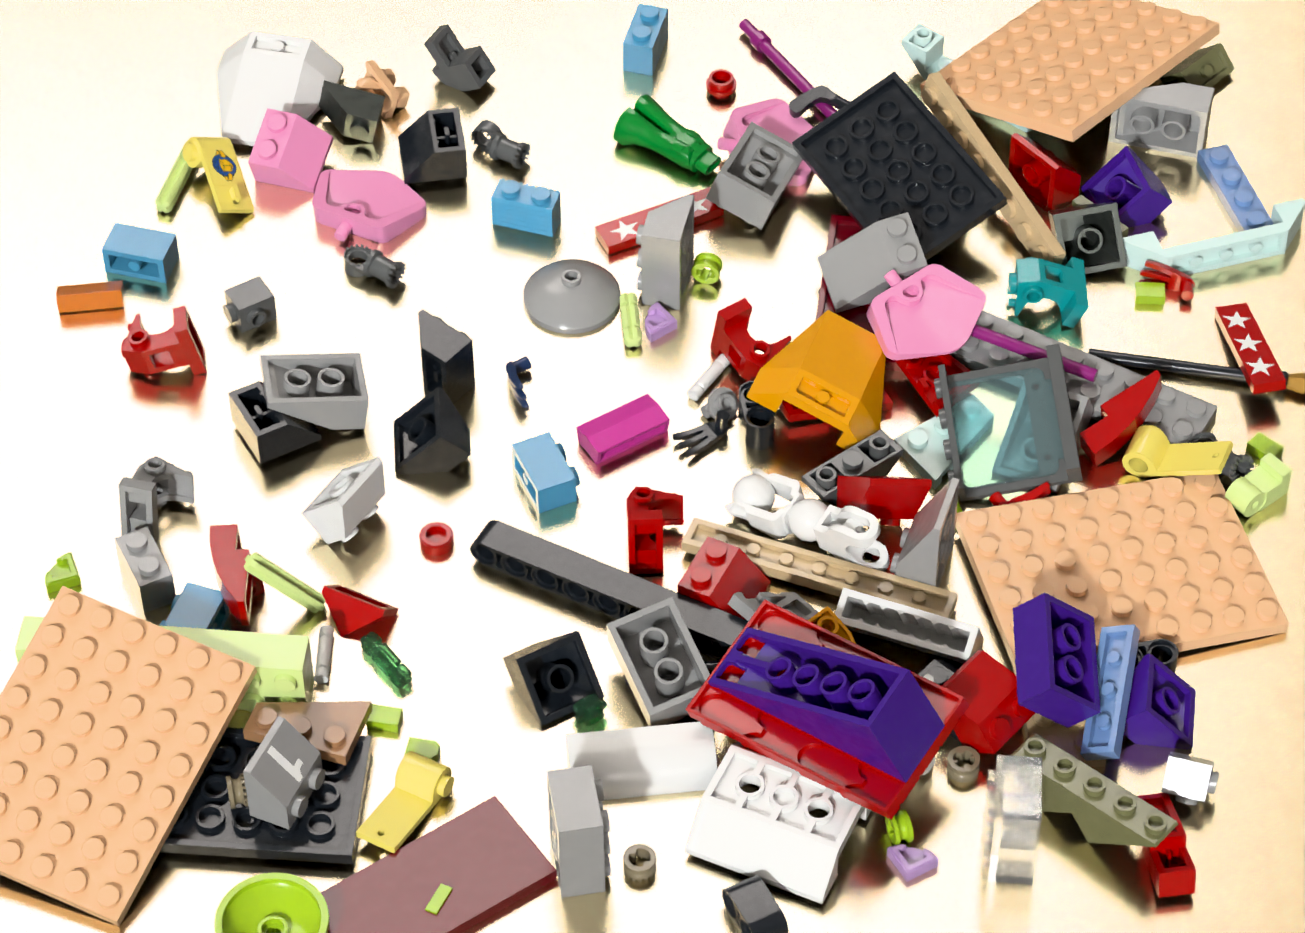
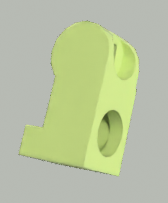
(1260, 486)

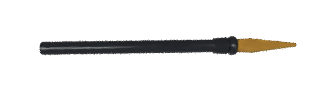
(1294, 381)

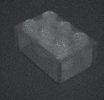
(1012, 819)

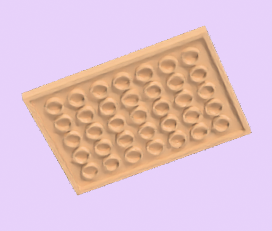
(1073, 62)
(1127, 555)
(104, 749)

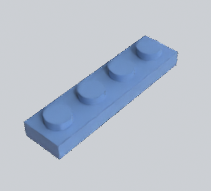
(1233, 188)
(1115, 667)

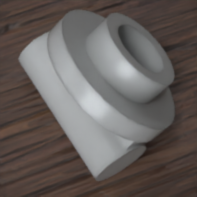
(720, 399)

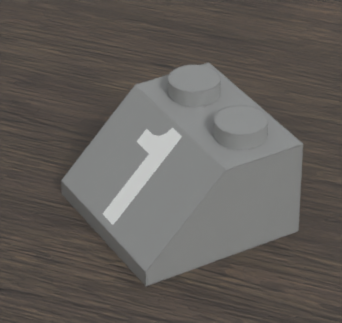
(282, 775)

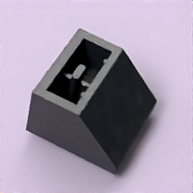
(434, 147)
(445, 357)
(267, 430)

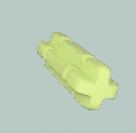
(630, 320)

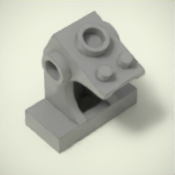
(150, 489)

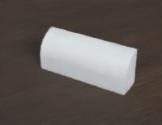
(908, 626)
(647, 758)

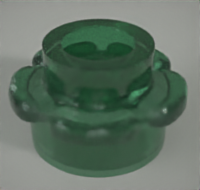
(589, 710)

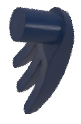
(513, 369)

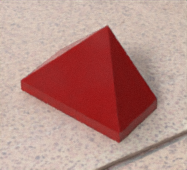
(353, 609)

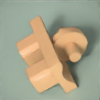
(382, 83)

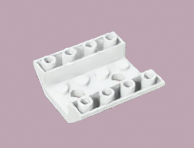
(772, 828)

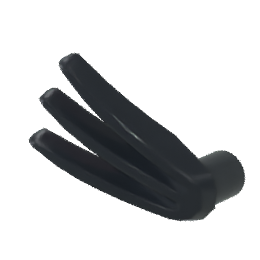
(704, 435)

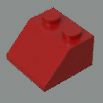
(1042, 174)
(883, 496)
(719, 573)
(992, 702)

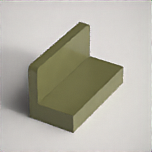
(1203, 67)

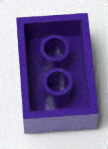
(1056, 660)

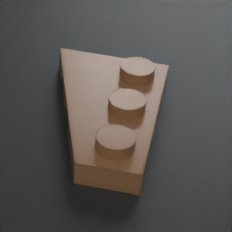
(327, 725)

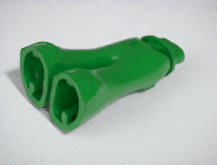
(656, 130)

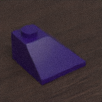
(1130, 184)
(1160, 707)

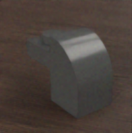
(457, 66)

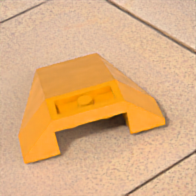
(830, 373)

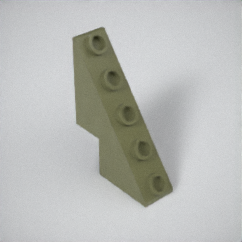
(1098, 804)

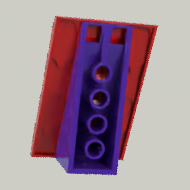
(827, 708)

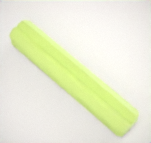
(173, 185)
(284, 582)

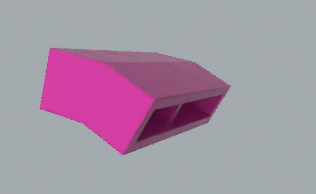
(622, 428)

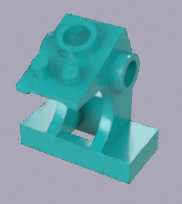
(1042, 279)

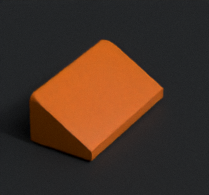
(90, 296)

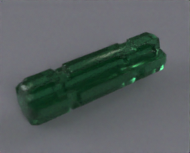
(386, 659)

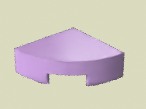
(658, 322)
(912, 861)

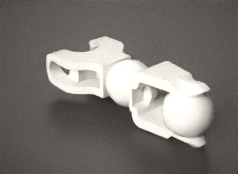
(809, 519)

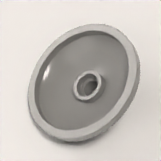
(571, 296)

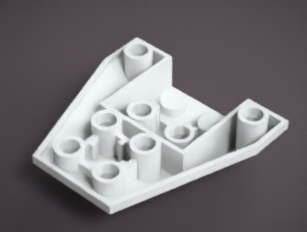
(270, 74)

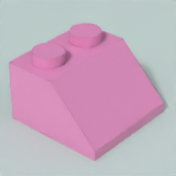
(289, 151)

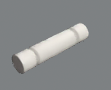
(708, 377)
(324, 654)

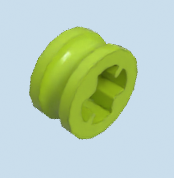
(708, 260)
(899, 828)

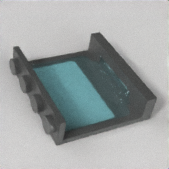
(1009, 427)

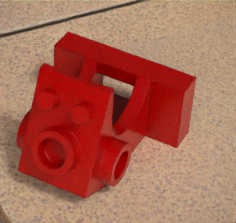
(734, 341)
(165, 350)
(646, 515)

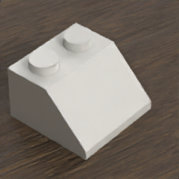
(347, 501)

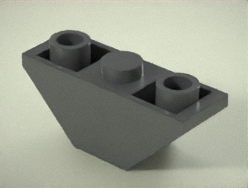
(869, 457)

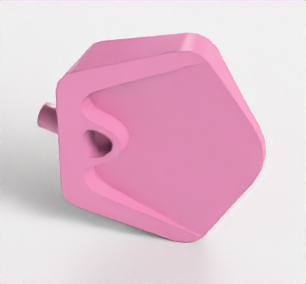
(775, 118)
(366, 204)
(925, 313)

